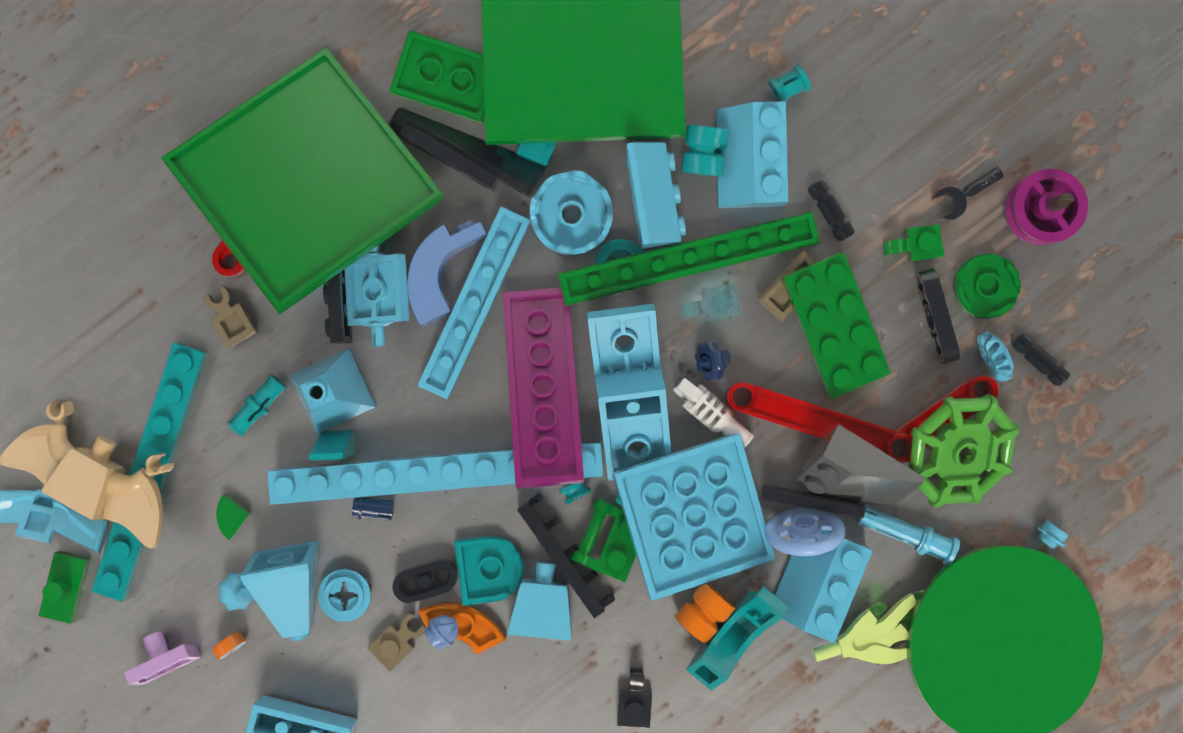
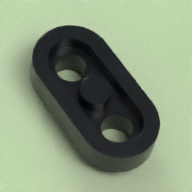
(426, 581)

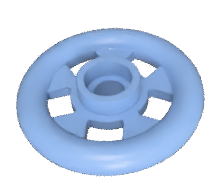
(804, 531)

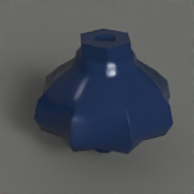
(711, 360)

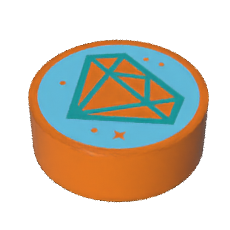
(228, 645)

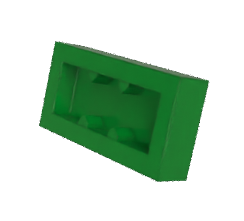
(64, 587)

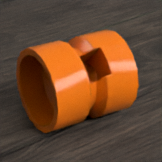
(701, 616)

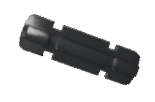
(831, 210)
(1040, 359)

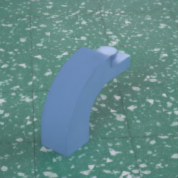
(427, 267)

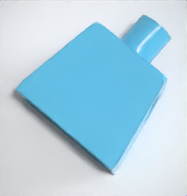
(542, 606)

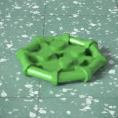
(952, 439)

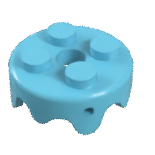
(578, 190)

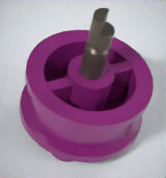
(1046, 207)

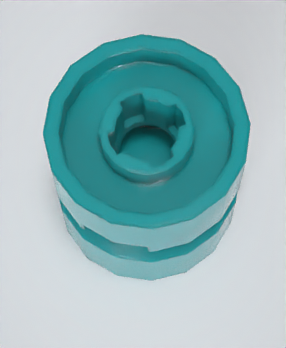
(705, 150)

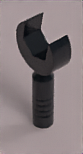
(959, 197)

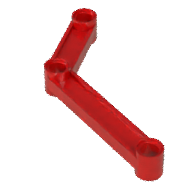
(821, 421)

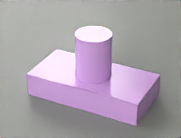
(161, 659)

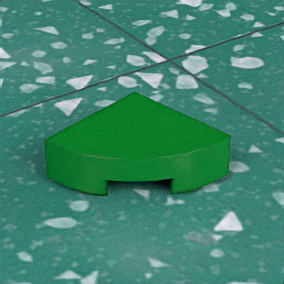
(230, 516)

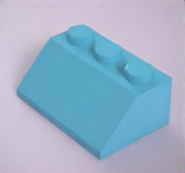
(754, 156)
(654, 195)
(822, 587)

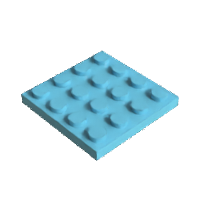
(693, 516)

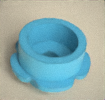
(1052, 535)

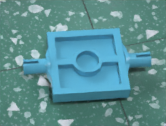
(377, 292)

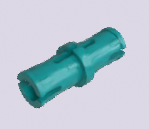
(256, 405)

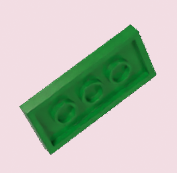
(835, 325)

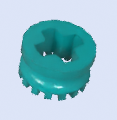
(572, 491)

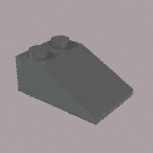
(856, 471)

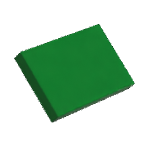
(441, 76)

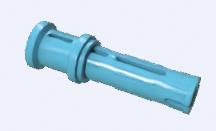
(922, 539)

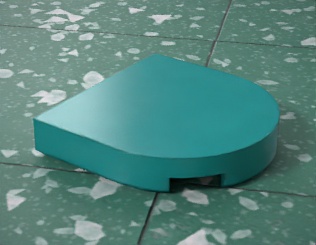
(487, 568)

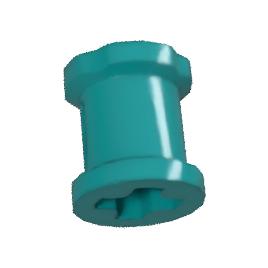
(790, 84)

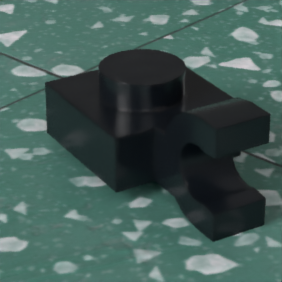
(634, 704)

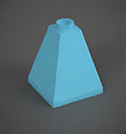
(332, 390)
(285, 586)

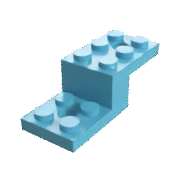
(629, 386)

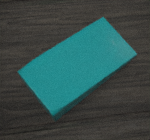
(333, 445)

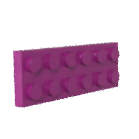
(542, 389)

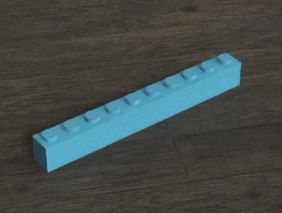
(406, 475)

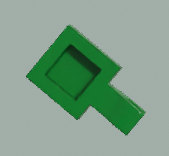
(919, 243)

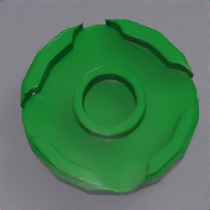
(986, 286)

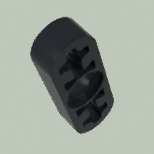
(937, 316)

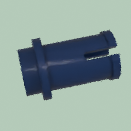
(372, 508)

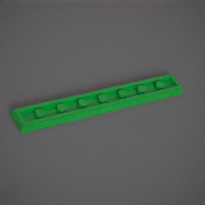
(688, 258)

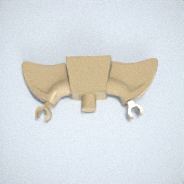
(88, 478)

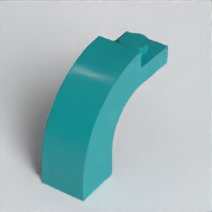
(752, 616)

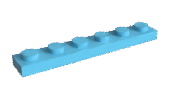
(474, 303)

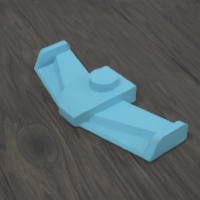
(42, 516)

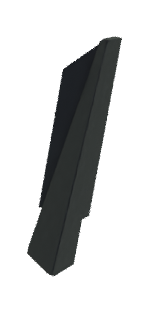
(467, 154)

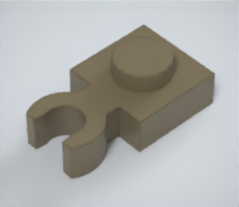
(233, 321)
(394, 643)

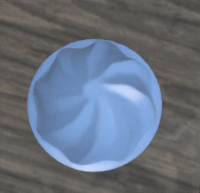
(441, 631)

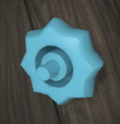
(234, 593)

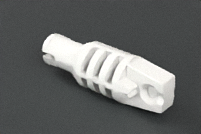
(710, 410)

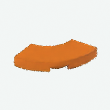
(473, 625)

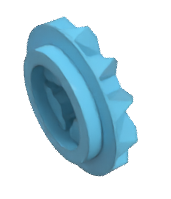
(995, 356)
(333, 605)

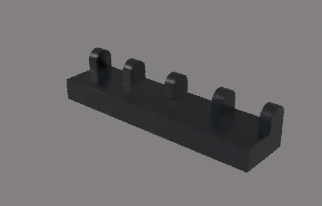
(562, 557)

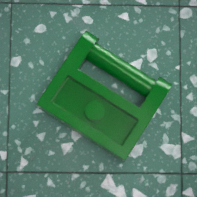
(618, 549)

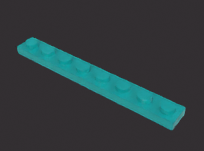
(159, 436)

